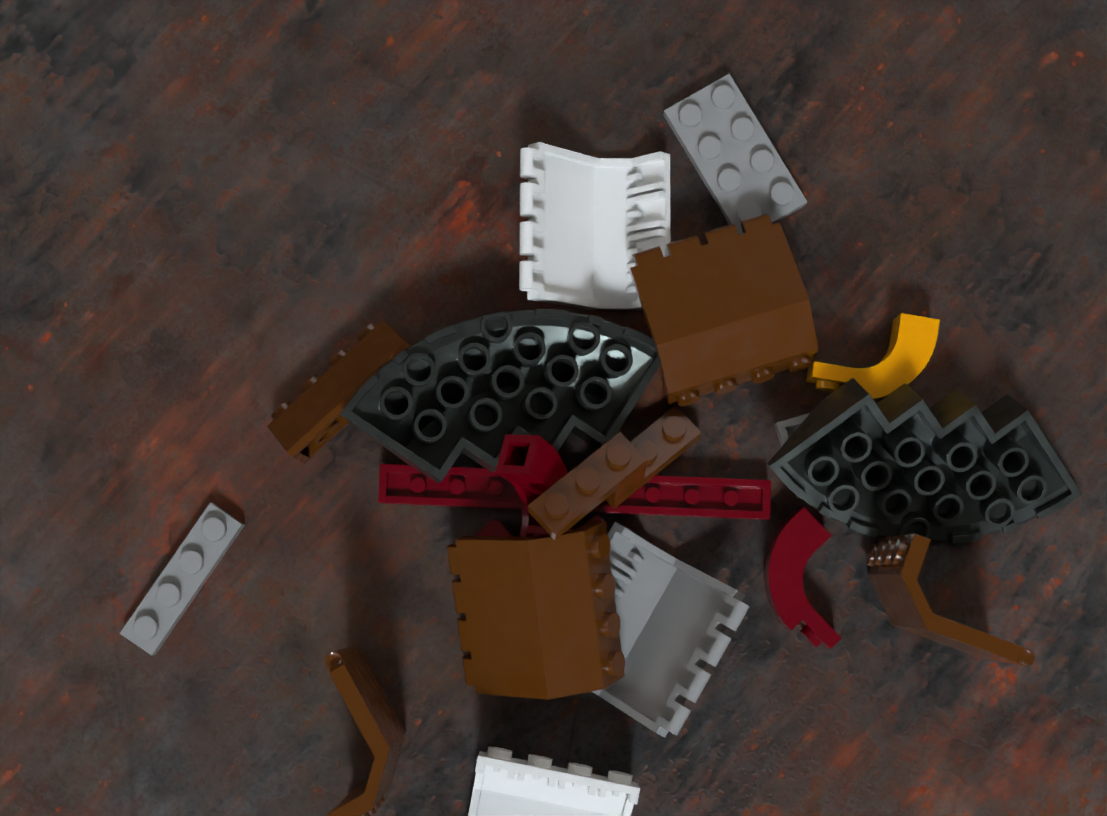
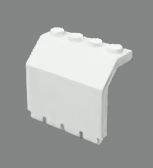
(588, 224)
(537, 789)

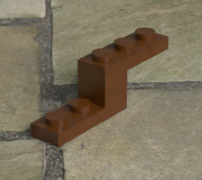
(613, 472)

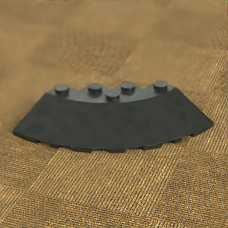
(501, 377)
(921, 467)

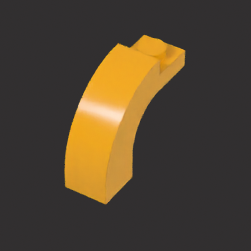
(907, 355)

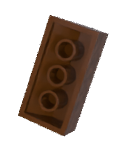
(315, 414)

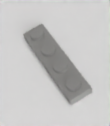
(182, 579)

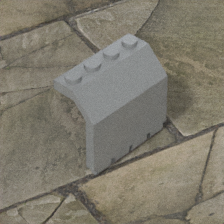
(667, 631)

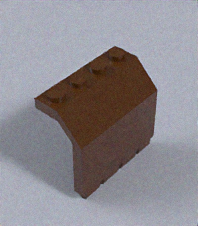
(725, 309)
(894, 575)
(537, 613)
(377, 724)

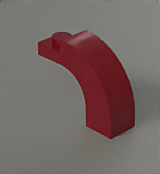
(532, 469)
(783, 577)

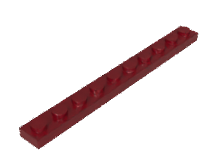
(657, 497)

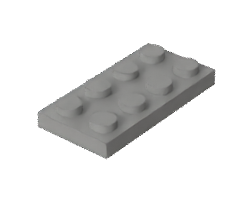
(734, 154)

